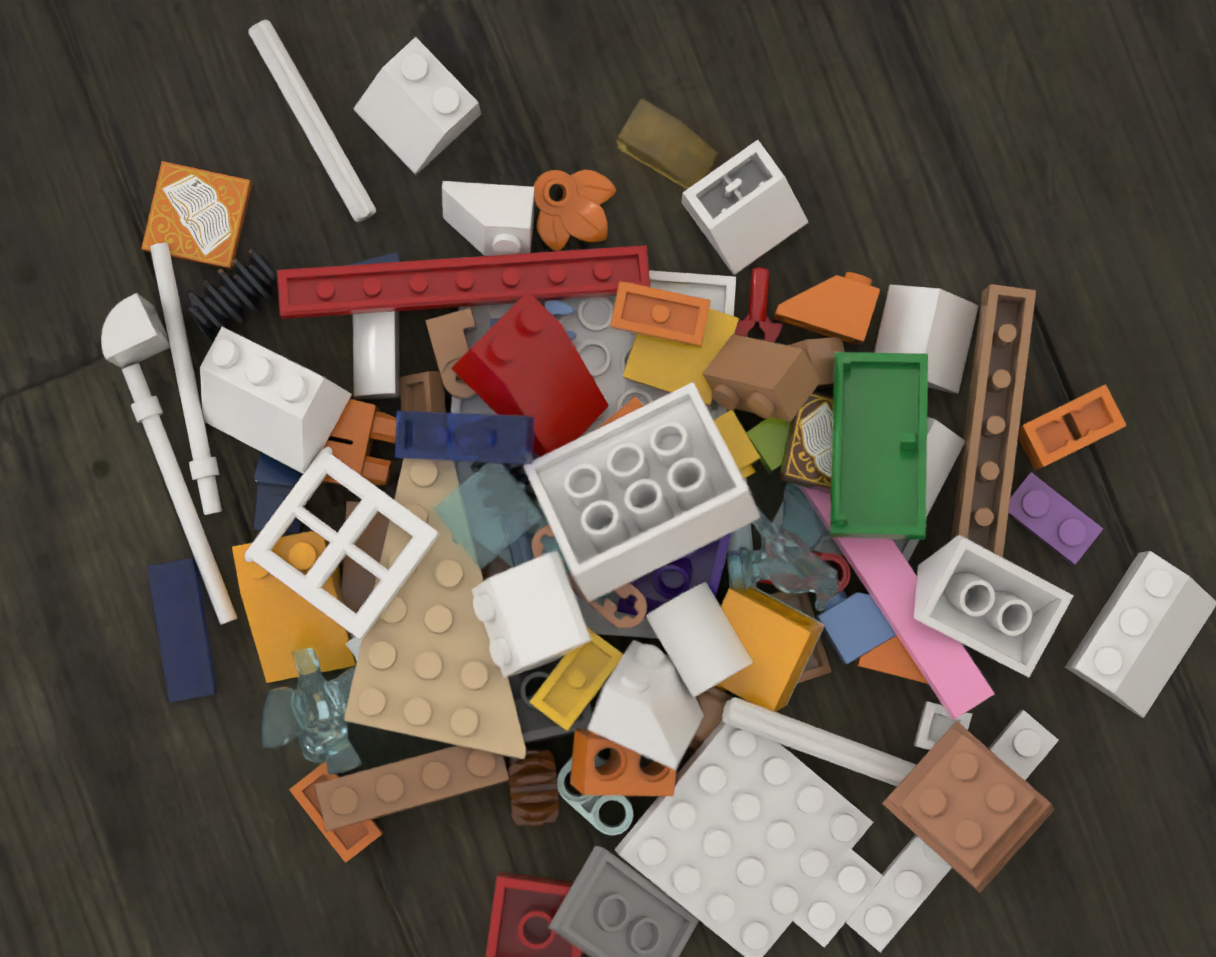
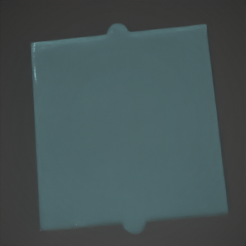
(488, 513)

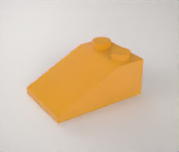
(284, 619)

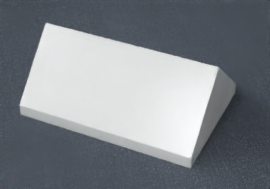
(988, 603)

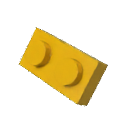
(576, 681)

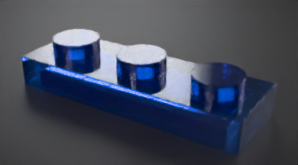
(464, 437)
(182, 630)

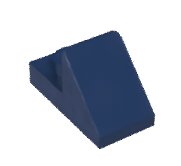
(274, 484)

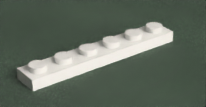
(917, 866)

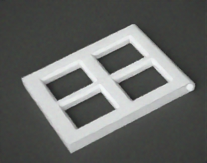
(342, 544)

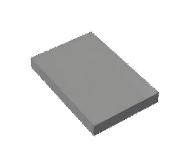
(621, 913)

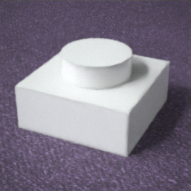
(935, 723)

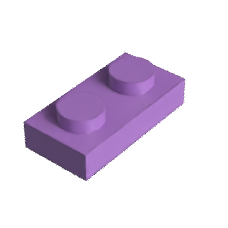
(1052, 519)

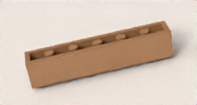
(993, 416)

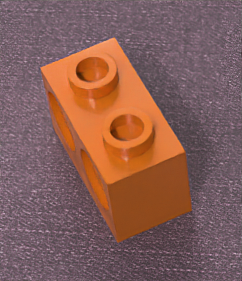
(1070, 427)
(620, 773)

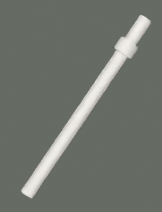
(148, 411)
(203, 466)

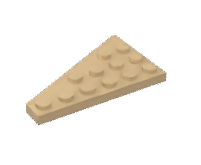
(428, 654)

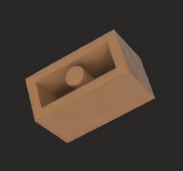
(761, 377)

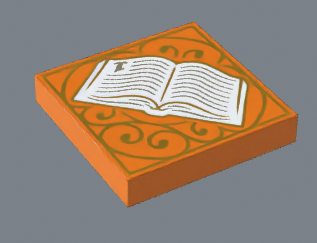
(197, 214)

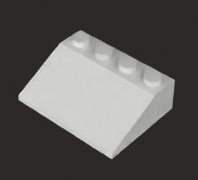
(641, 492)

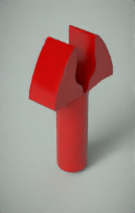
(758, 308)

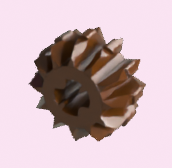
(533, 788)

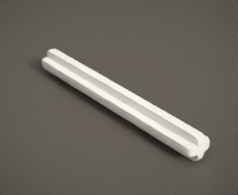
(312, 121)
(816, 741)

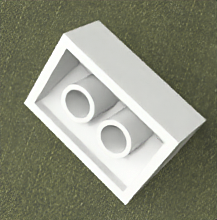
(268, 400)
(1142, 632)

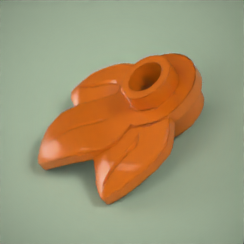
(577, 211)

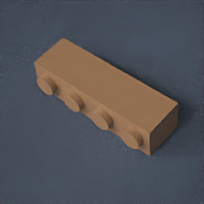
(407, 785)

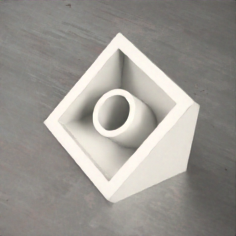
(929, 324)

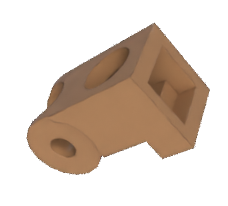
(449, 345)

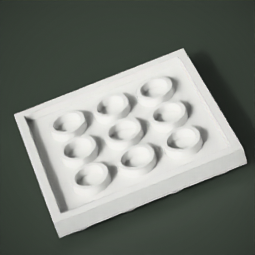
(743, 837)

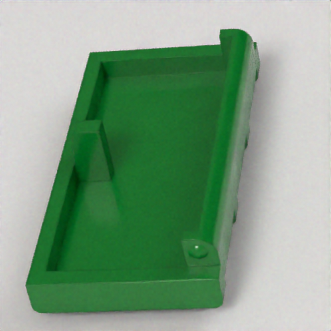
(879, 445)

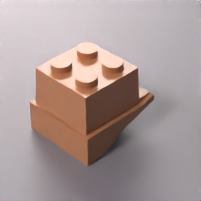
(968, 806)

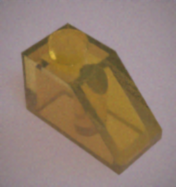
(666, 145)

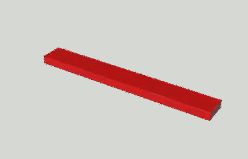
(459, 281)

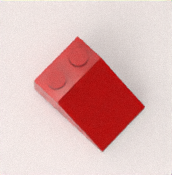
(533, 370)

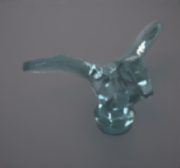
(787, 553)
(314, 713)

